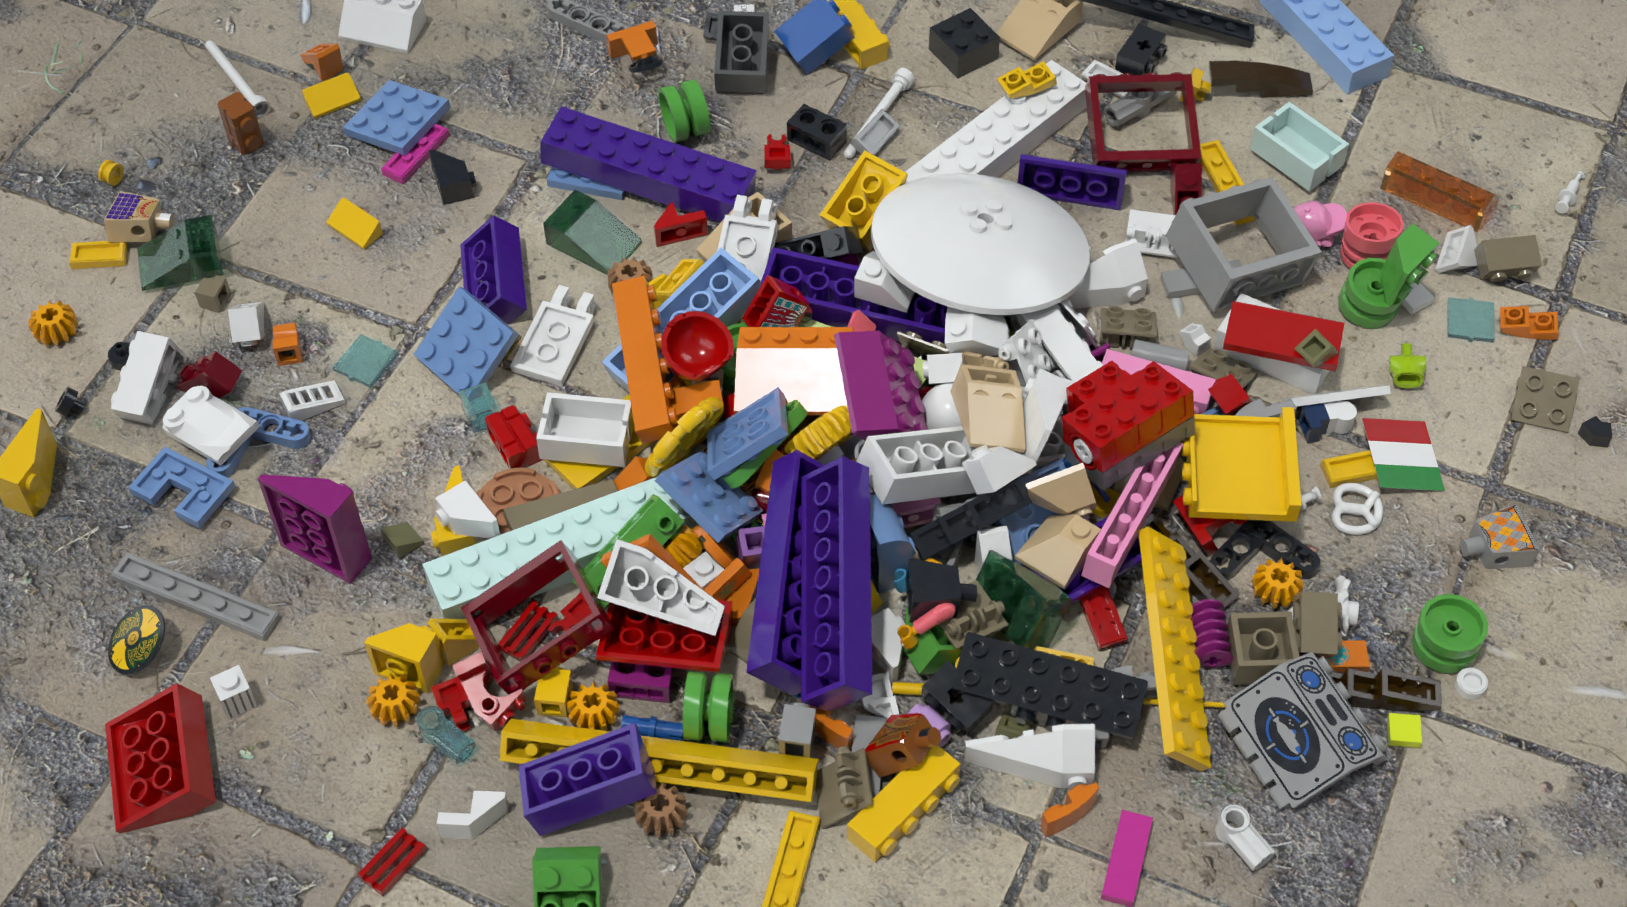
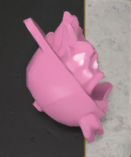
(1322, 220)

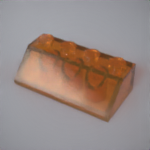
(1438, 191)

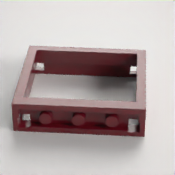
(1141, 159)
(516, 589)

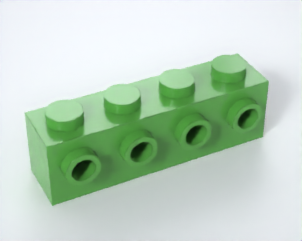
(651, 518)

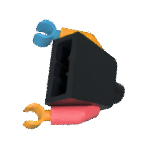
(932, 596)

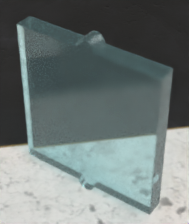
(1470, 320)
(365, 361)

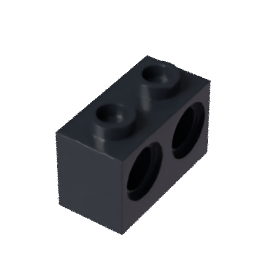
(816, 132)

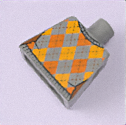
(1501, 540)

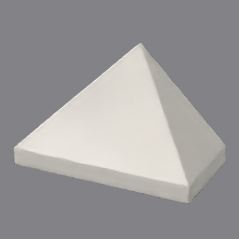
(1458, 250)

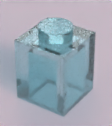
(477, 404)

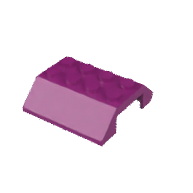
(879, 384)

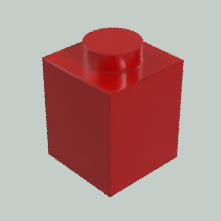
(1229, 395)

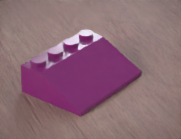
(318, 522)

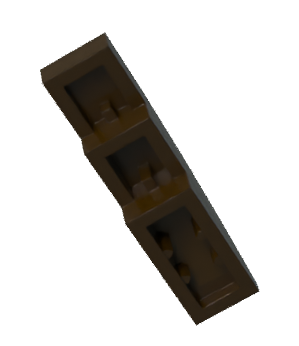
(1263, 77)
(1204, 577)
(1390, 690)

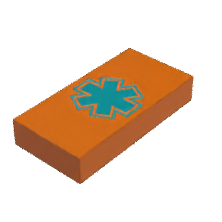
(728, 580)
(1351, 655)

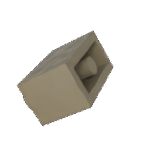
(1508, 258)
(1317, 623)

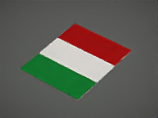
(1403, 454)

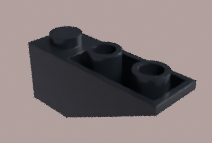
(826, 244)

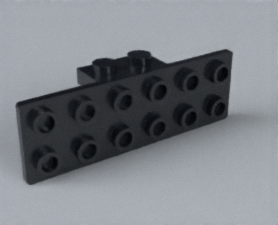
(1049, 687)

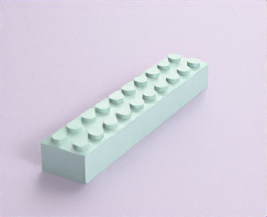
(583, 529)

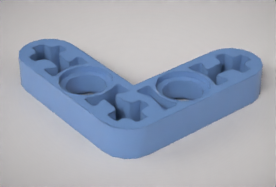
(279, 437)

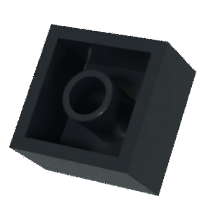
(964, 43)

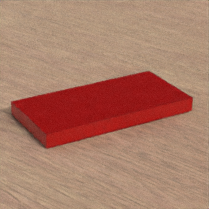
(1277, 332)

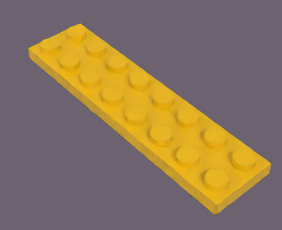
(1173, 650)

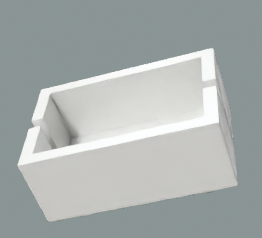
(585, 429)

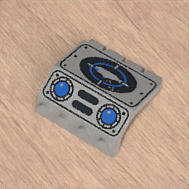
(1300, 730)

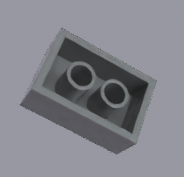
(741, 51)

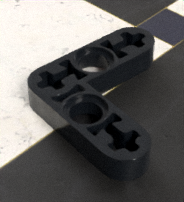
(1257, 542)

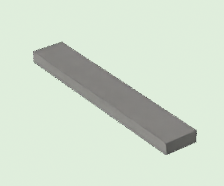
(195, 596)

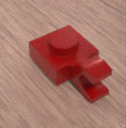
(452, 700)

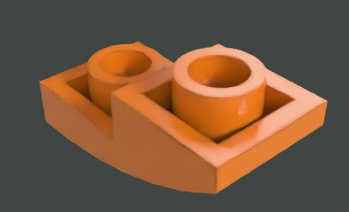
(1521, 323)
(691, 395)
(833, 731)
(1077, 804)

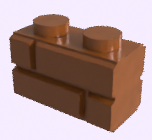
(240, 123)

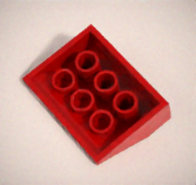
(658, 642)
(159, 760)

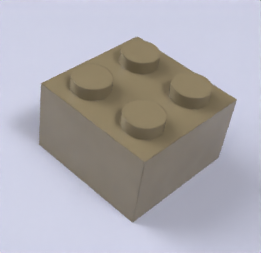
(1260, 644)

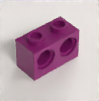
(640, 683)

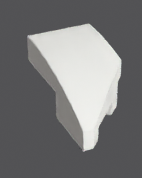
(882, 700)

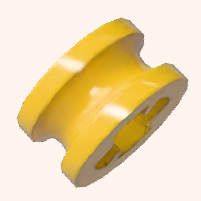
(110, 172)

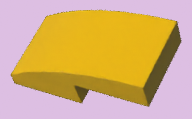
(1031, 81)

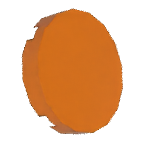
(718, 551)

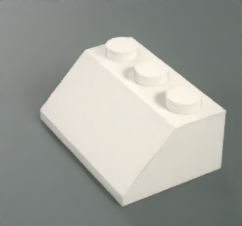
(382, 23)

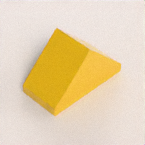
(454, 638)

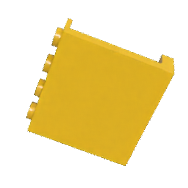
(1242, 468)

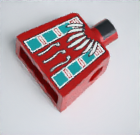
(777, 306)

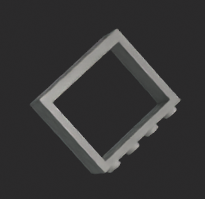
(1207, 263)

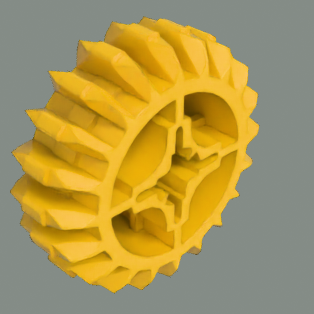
(823, 434)

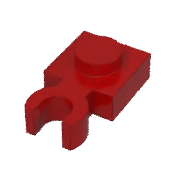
(777, 153)
(572, 613)

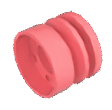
(1370, 232)

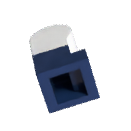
(1326, 418)

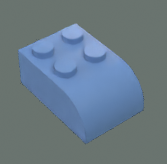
(888, 544)

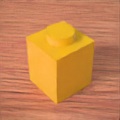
(553, 693)

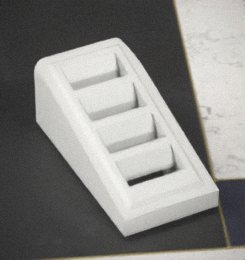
(297, 408)

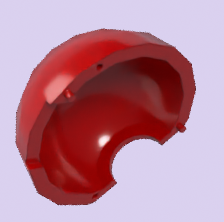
(696, 345)

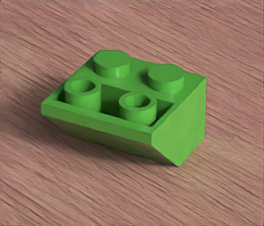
(1407, 263)
(567, 877)

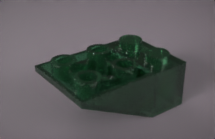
(181, 254)
(1030, 602)

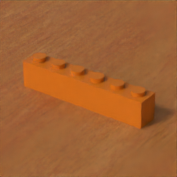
(643, 358)

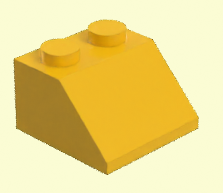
(408, 652)

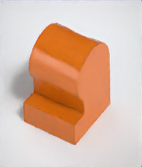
(286, 338)

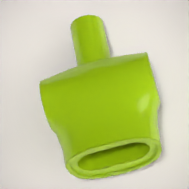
(1407, 368)

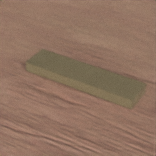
(539, 509)

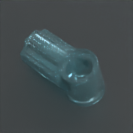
(445, 735)

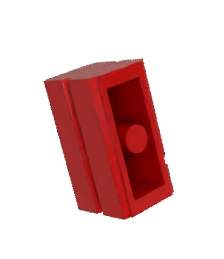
(513, 437)

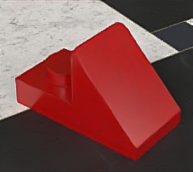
(674, 228)

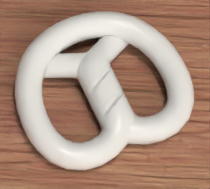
(1357, 509)

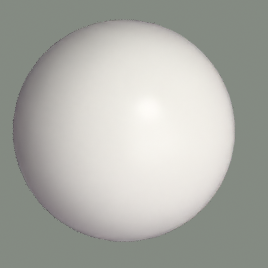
(940, 408)

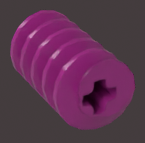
(1211, 634)

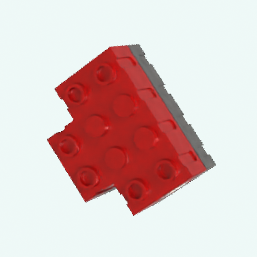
(1125, 420)

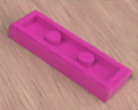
(402, 167)
(1126, 858)

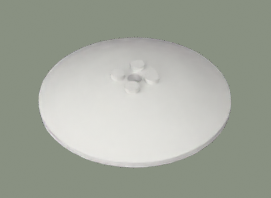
(980, 244)

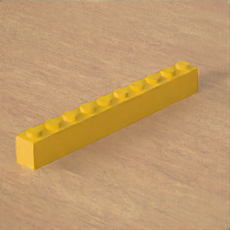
(679, 761)

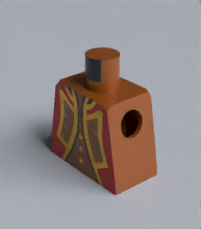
(901, 743)

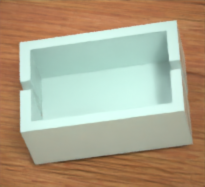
(1299, 146)

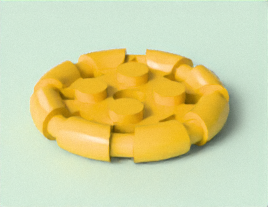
(691, 431)

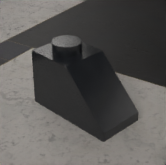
(452, 177)

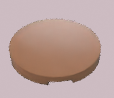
(514, 488)

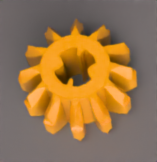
(53, 323)
(684, 547)
(1277, 583)
(393, 700)
(593, 707)

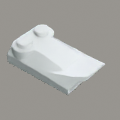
(208, 424)

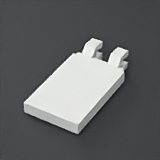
(750, 237)
(555, 338)

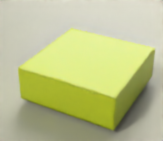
(1404, 730)

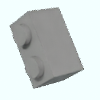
(797, 730)

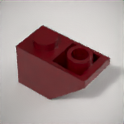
(1184, 183)
(211, 372)

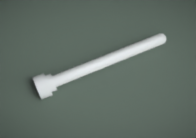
(901, 81)
(260, 104)

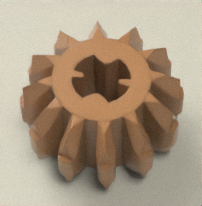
(628, 270)
(672, 811)

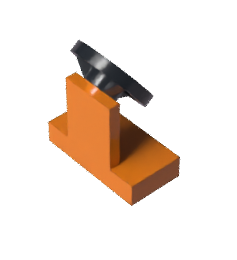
(638, 43)

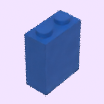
(815, 33)

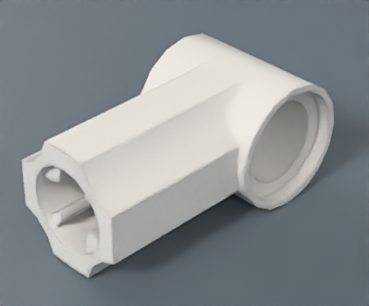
(1245, 838)

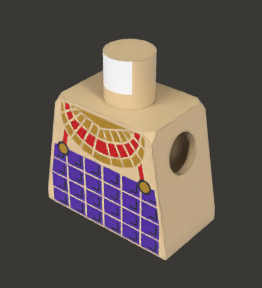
(135, 218)

